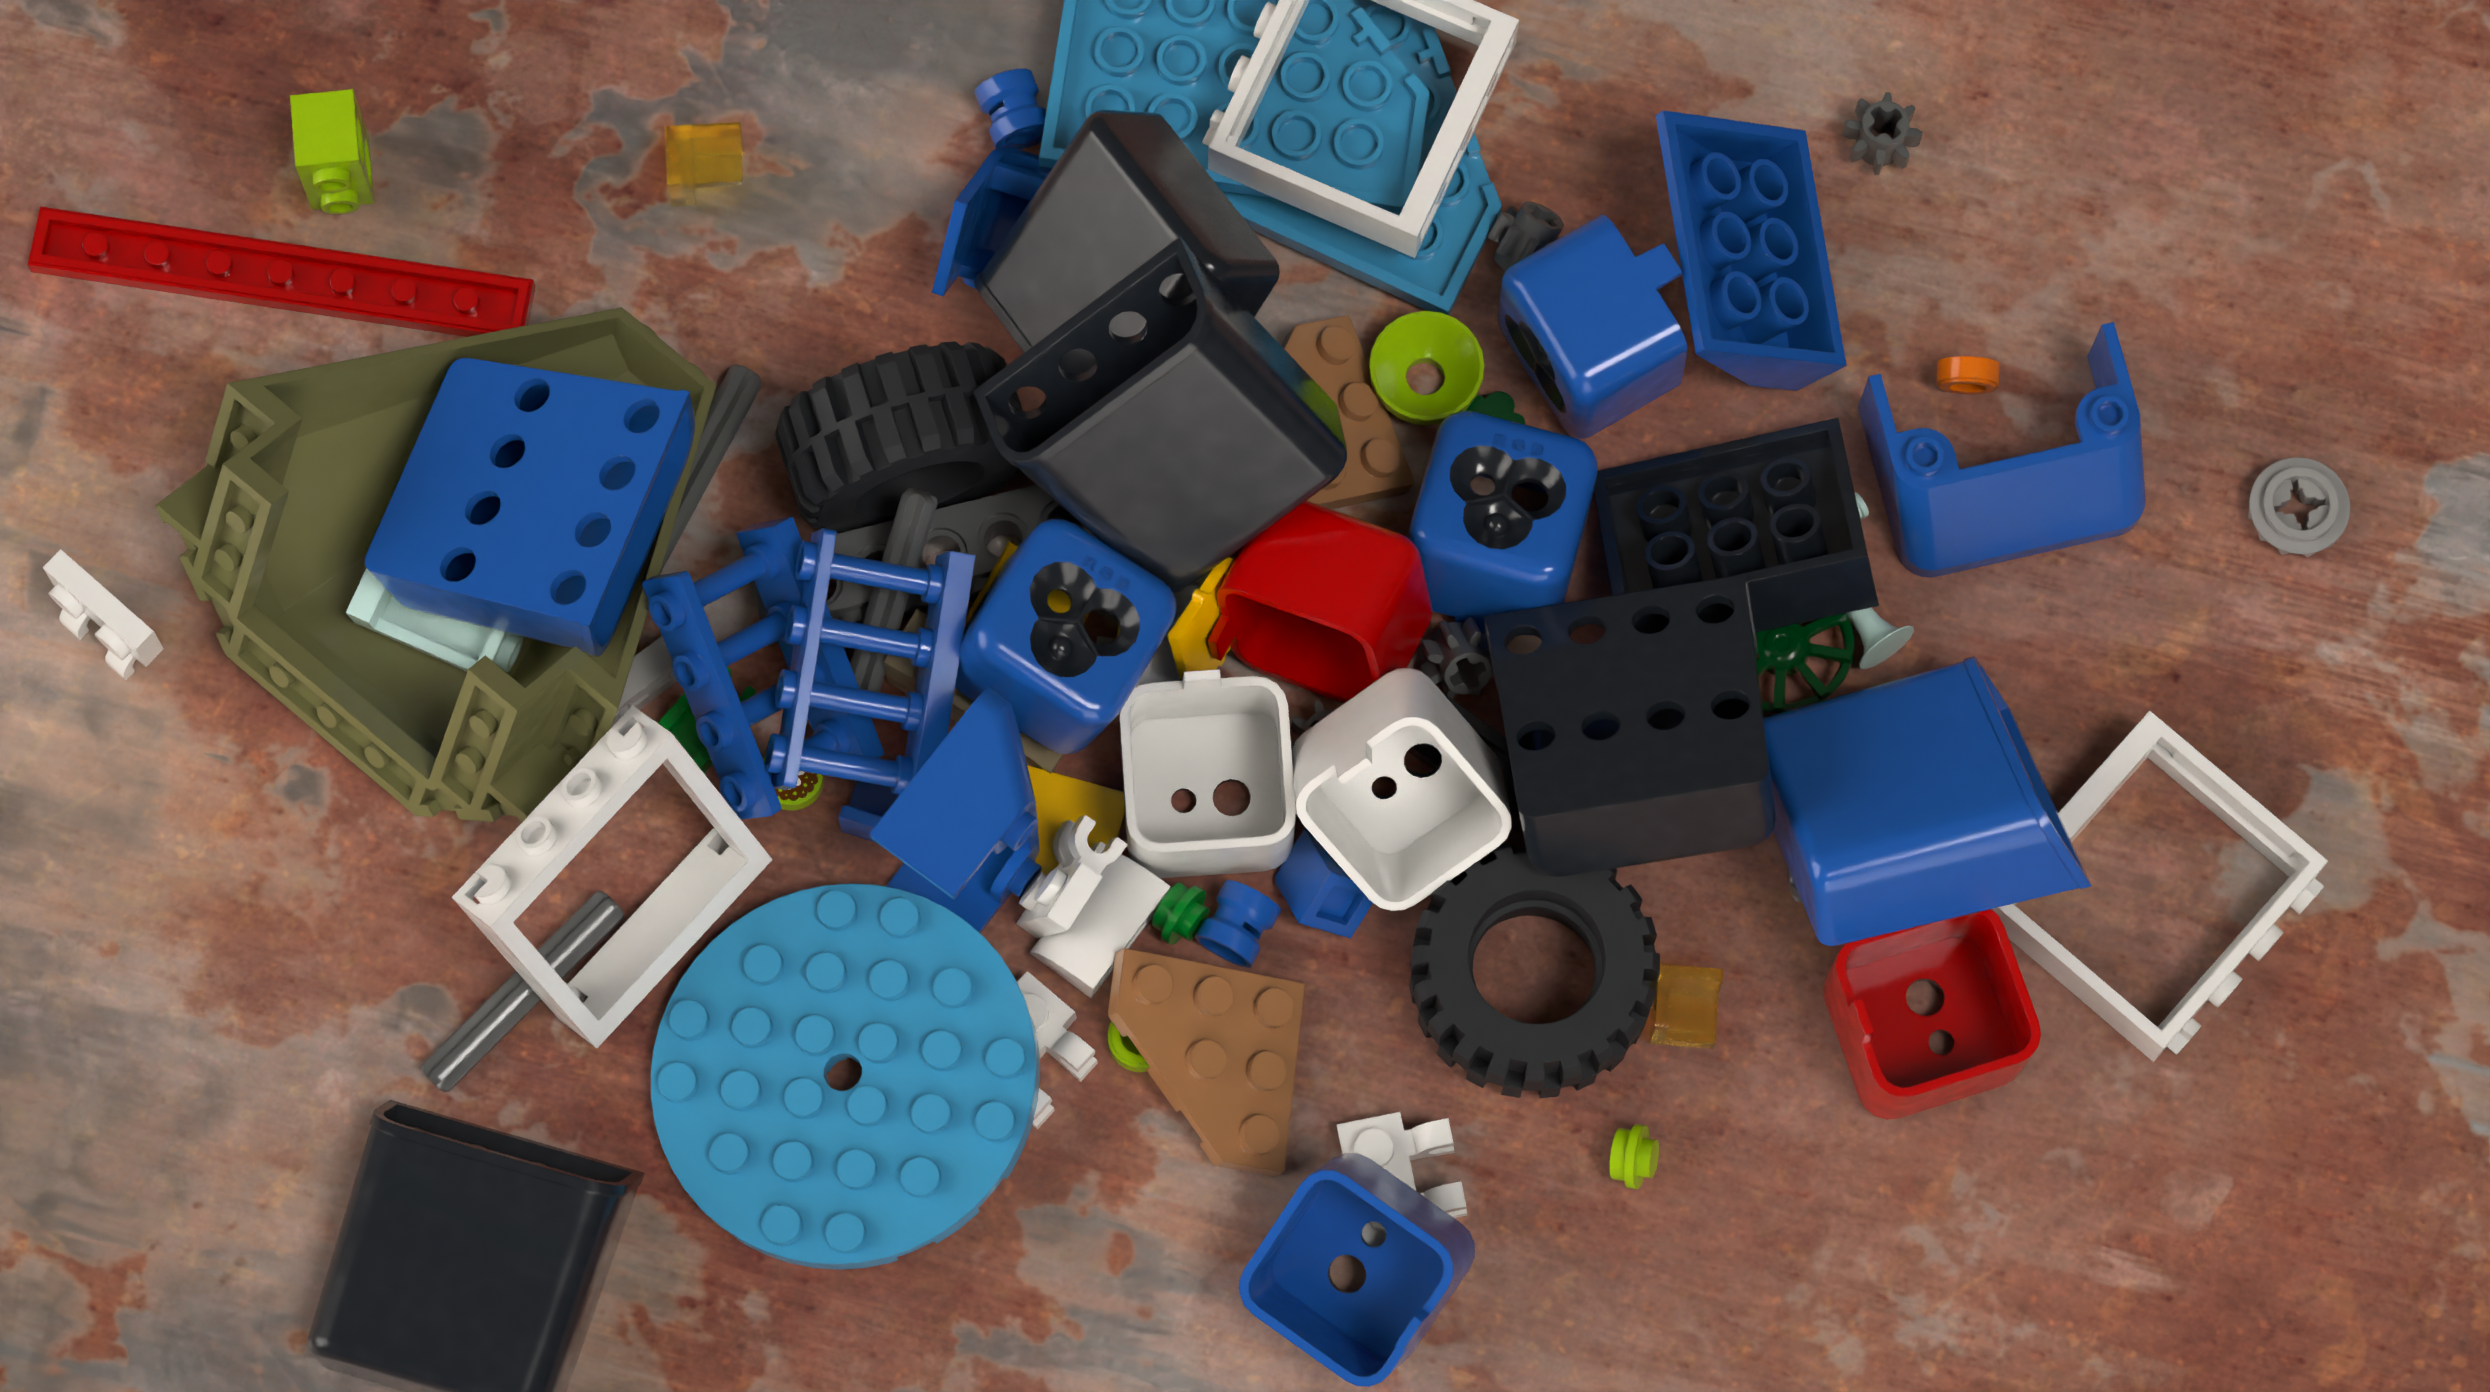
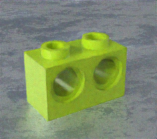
(332, 150)

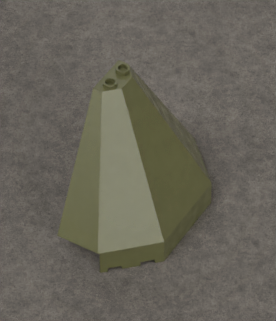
(283, 542)

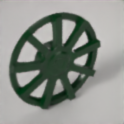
(1786, 651)

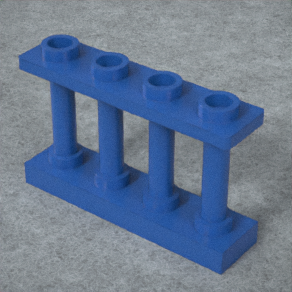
(930, 648)
(702, 664)

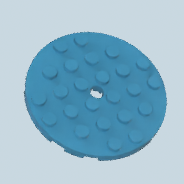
(861, 1169)

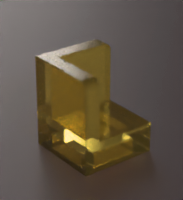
(702, 158)
(1686, 1006)

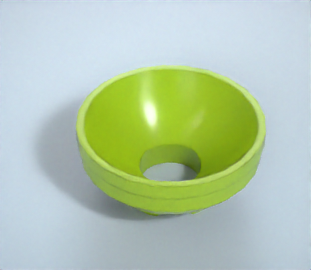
(1432, 340)

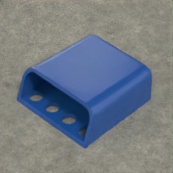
(533, 501)
(1913, 806)

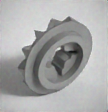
(2315, 486)

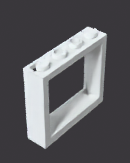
(1465, 19)
(2241, 813)
(662, 926)

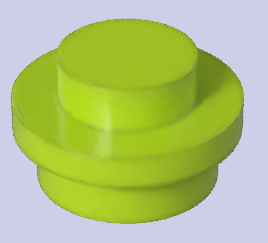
(1633, 1156)

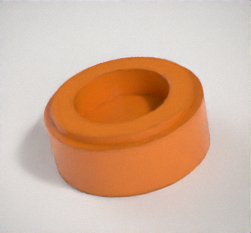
(1968, 375)

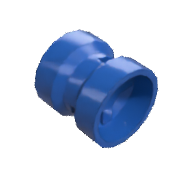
(1012, 109)
(1238, 923)

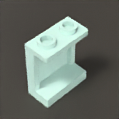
(437, 636)

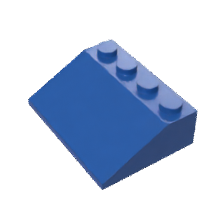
(1751, 249)

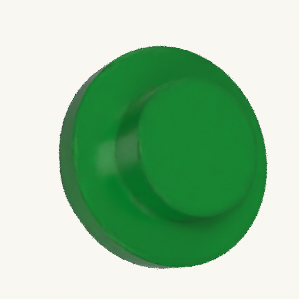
(1180, 913)

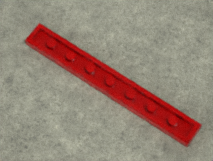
(277, 274)

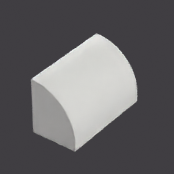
(1107, 923)

